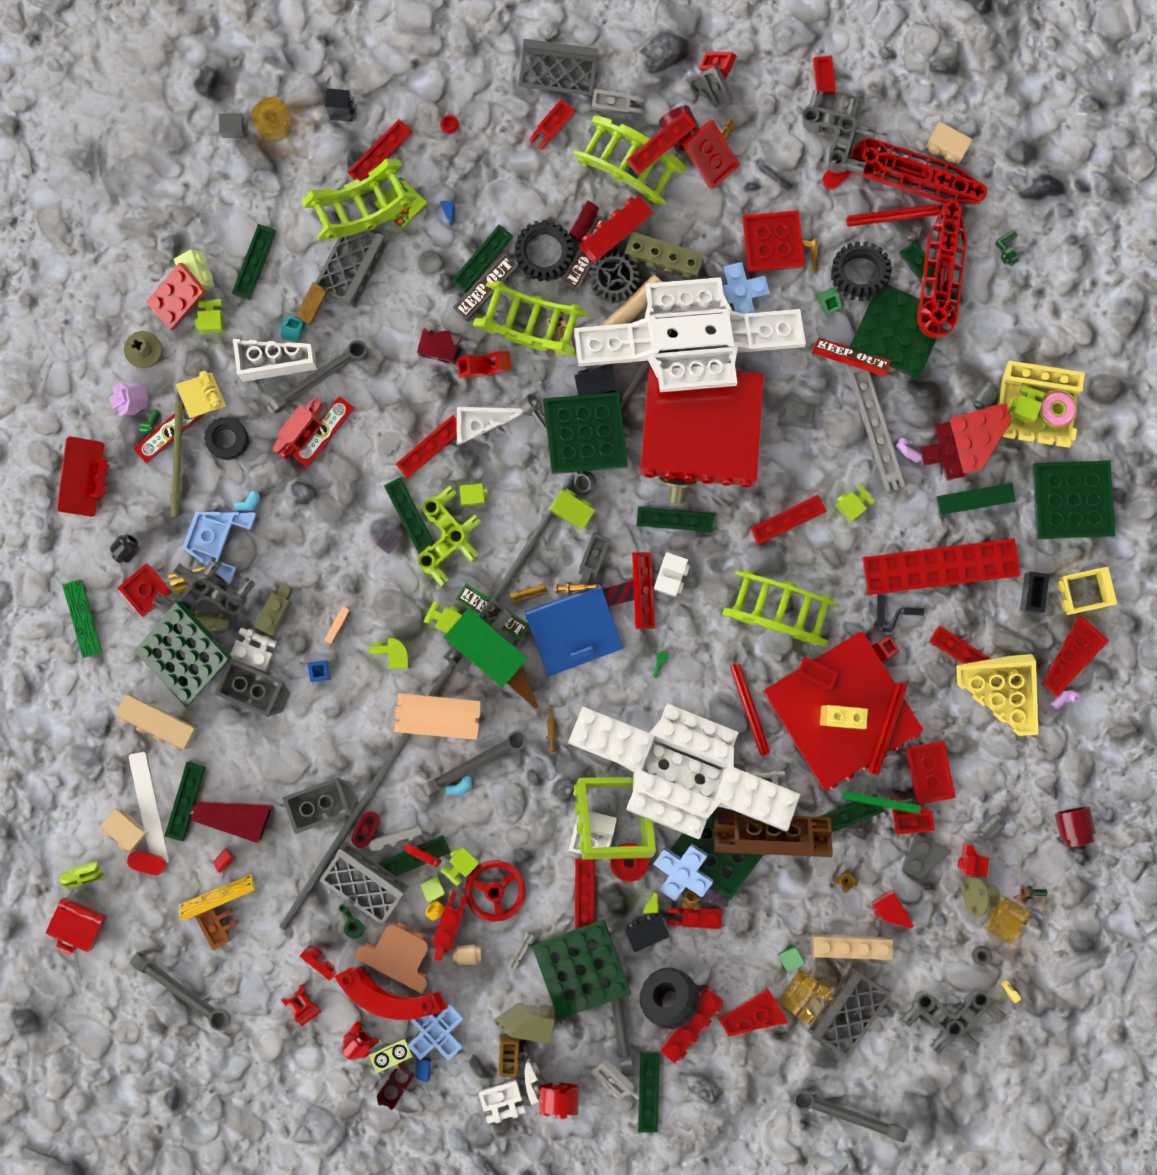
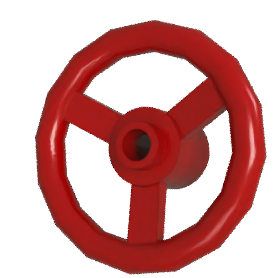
(495, 898)

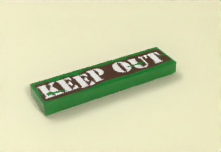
(477, 601)

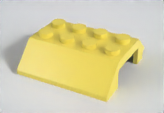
(1045, 380)

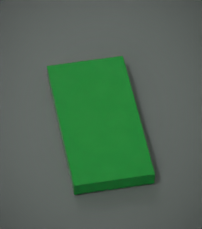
(485, 647)

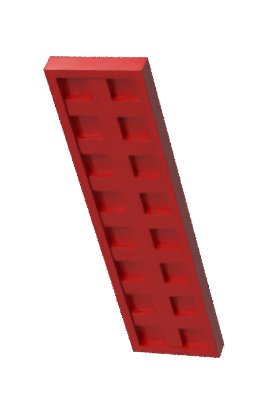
(941, 566)

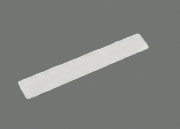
(148, 804)

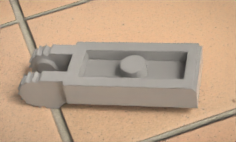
(617, 102)
(394, 838)

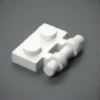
(251, 655)
(500, 1096)

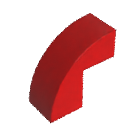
(481, 365)

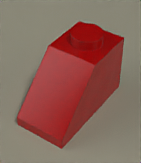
(891, 910)

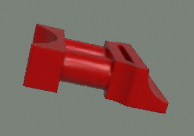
(306, 1013)

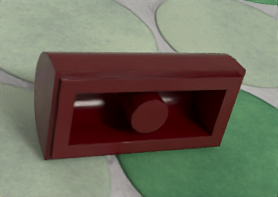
(583, 221)

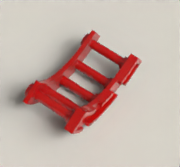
(372, 998)

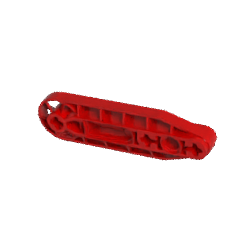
(927, 179)
(939, 302)

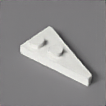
(477, 421)

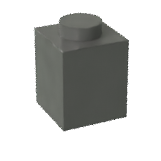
(232, 125)

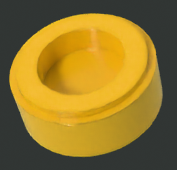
(434, 910)

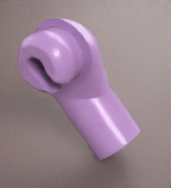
(906, 451)
(1066, 696)

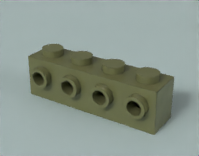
(664, 256)

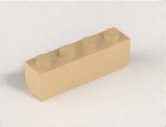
(156, 721)
(851, 947)

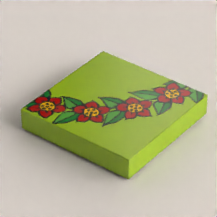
(407, 214)

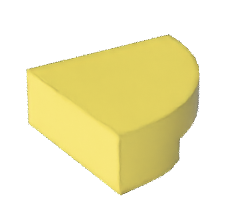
(1013, 995)

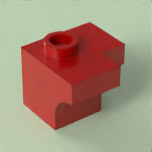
(971, 863)

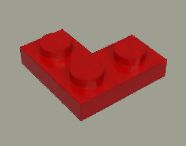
(314, 958)

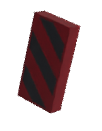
(619, 593)

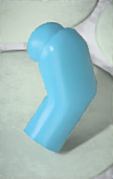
(249, 504)
(461, 788)

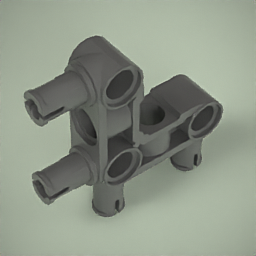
(833, 123)
(214, 590)
(963, 1016)

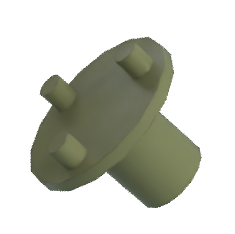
(142, 349)
(677, 489)
(212, 621)
(978, 895)

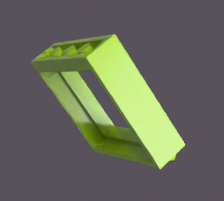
(648, 846)

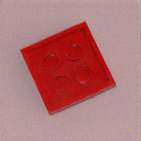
(773, 241)

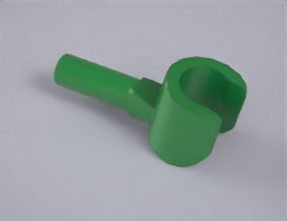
(147, 427)
(661, 657)

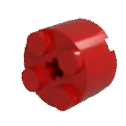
(559, 1100)

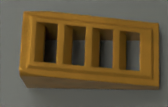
(508, 1043)

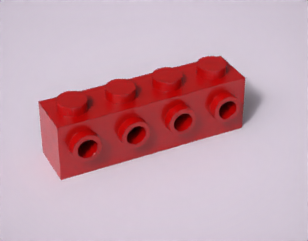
(617, 228)
(679, 1039)

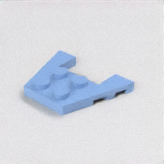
(209, 534)

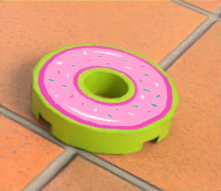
(1068, 406)

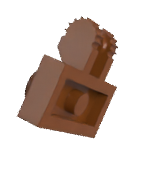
(213, 927)

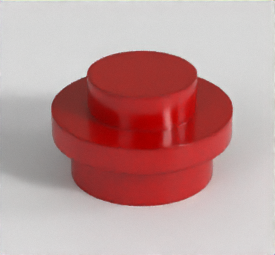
(449, 124)

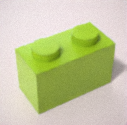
(571, 509)

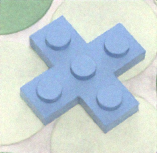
(741, 291)
(683, 872)
(436, 1033)

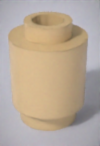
(467, 954)

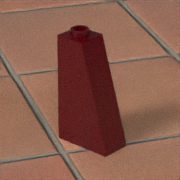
(237, 819)

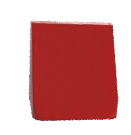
(885, 648)
(223, 860)

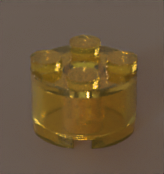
(267, 110)
(1007, 920)

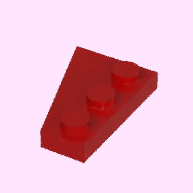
(753, 1014)

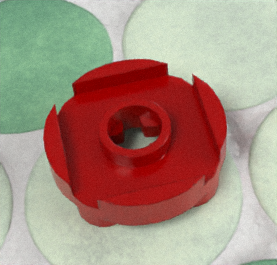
(628, 873)

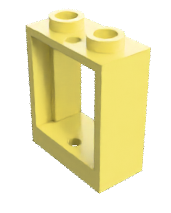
(1105, 586)
(843, 717)

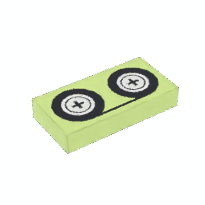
(390, 1055)

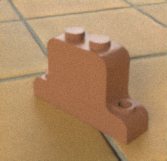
(398, 955)

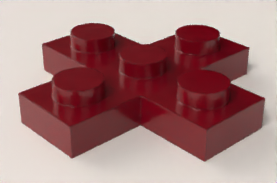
(944, 452)

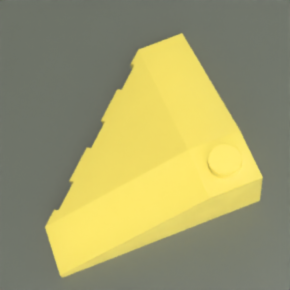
(1006, 687)

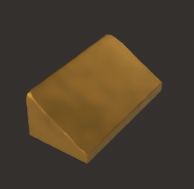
(312, 303)

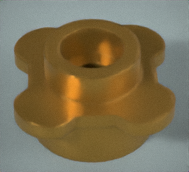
(851, 881)
(691, 900)

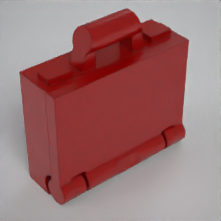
(75, 925)

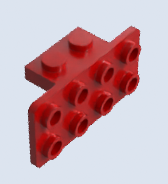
(82, 476)

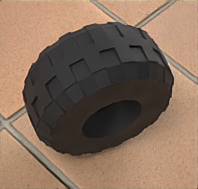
(681, 1010)

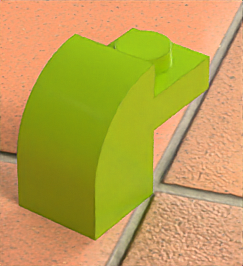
(397, 653)

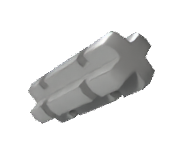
(521, 951)

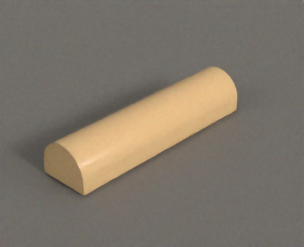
(632, 306)

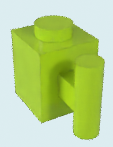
(211, 320)
(1026, 407)
(851, 505)
(445, 619)
(463, 862)

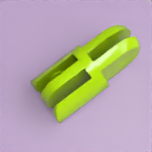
(81, 875)

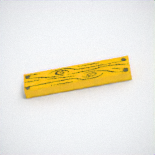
(217, 897)

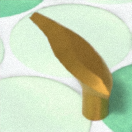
(813, 245)

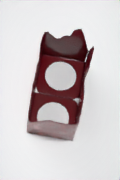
(438, 346)
(382, 1100)

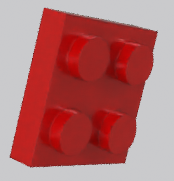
(142, 588)

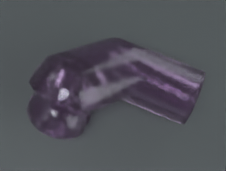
(714, 897)

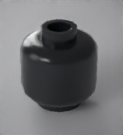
(124, 548)

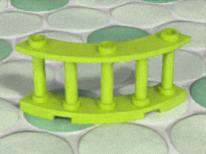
(637, 140)
(353, 191)
(526, 338)
(777, 623)

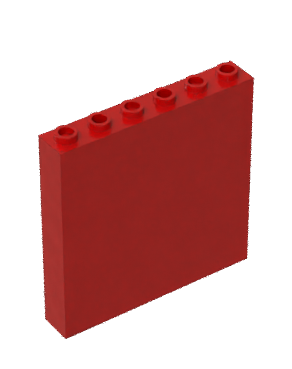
(703, 432)
(862, 683)

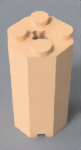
(437, 716)

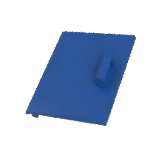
(573, 630)

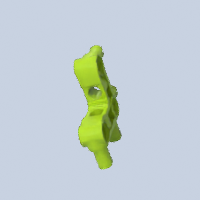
(445, 546)

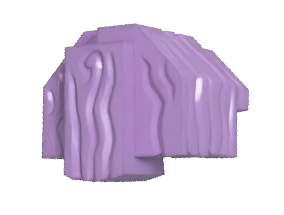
(129, 398)

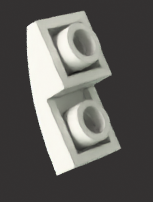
(531, 1076)

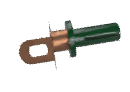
(1030, 892)

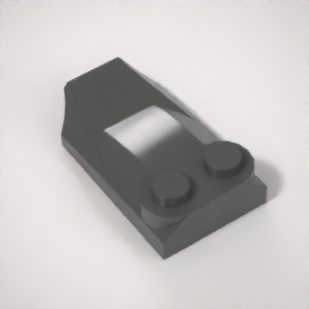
(252, 689)
(320, 804)

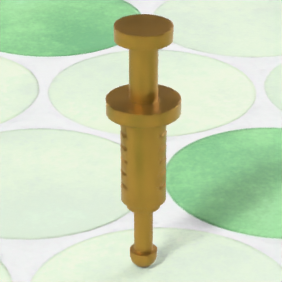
(569, 588)
(551, 731)

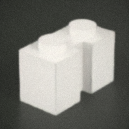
(670, 575)

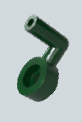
(1008, 254)
(350, 923)

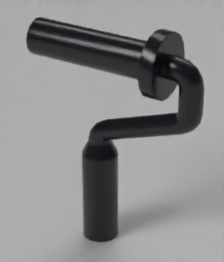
(881, 612)

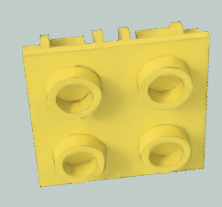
(200, 395)

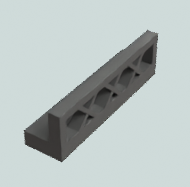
(497, 623)

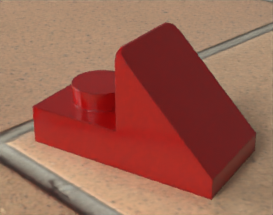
(723, 59)

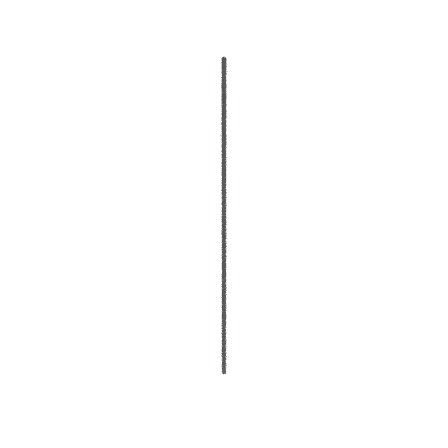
(438, 686)

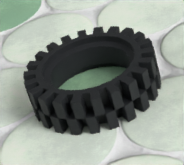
(531, 232)
(861, 290)

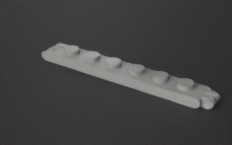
(876, 428)

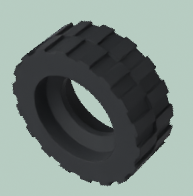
(215, 428)

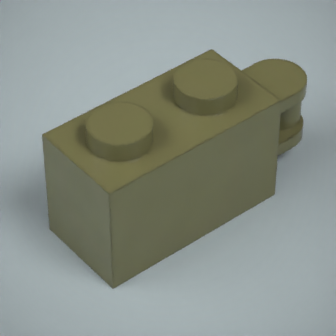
(274, 611)

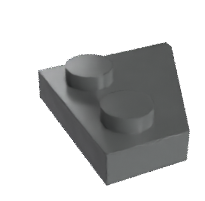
(712, 86)
(923, 856)

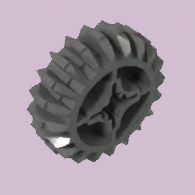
(620, 281)

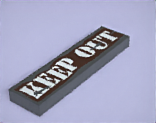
(580, 265)
(479, 292)

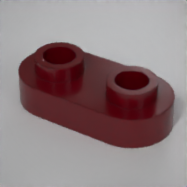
(366, 829)

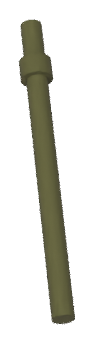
(175, 496)

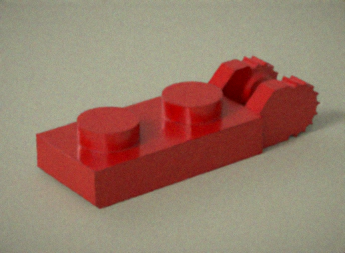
(552, 123)
(699, 918)

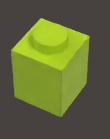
(473, 495)

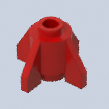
(357, 1043)

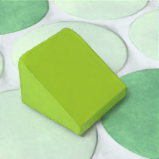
(433, 889)
(652, 904)

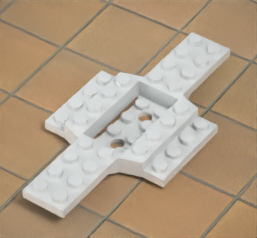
(689, 309)
(672, 794)

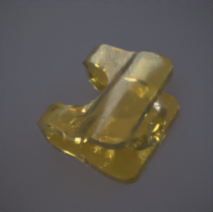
(799, 994)

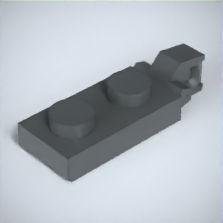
(593, 557)

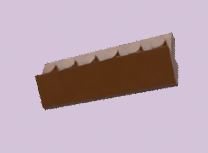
(750, 836)

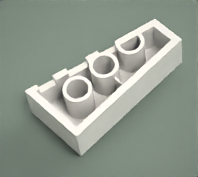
(272, 359)

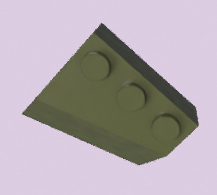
(528, 1022)

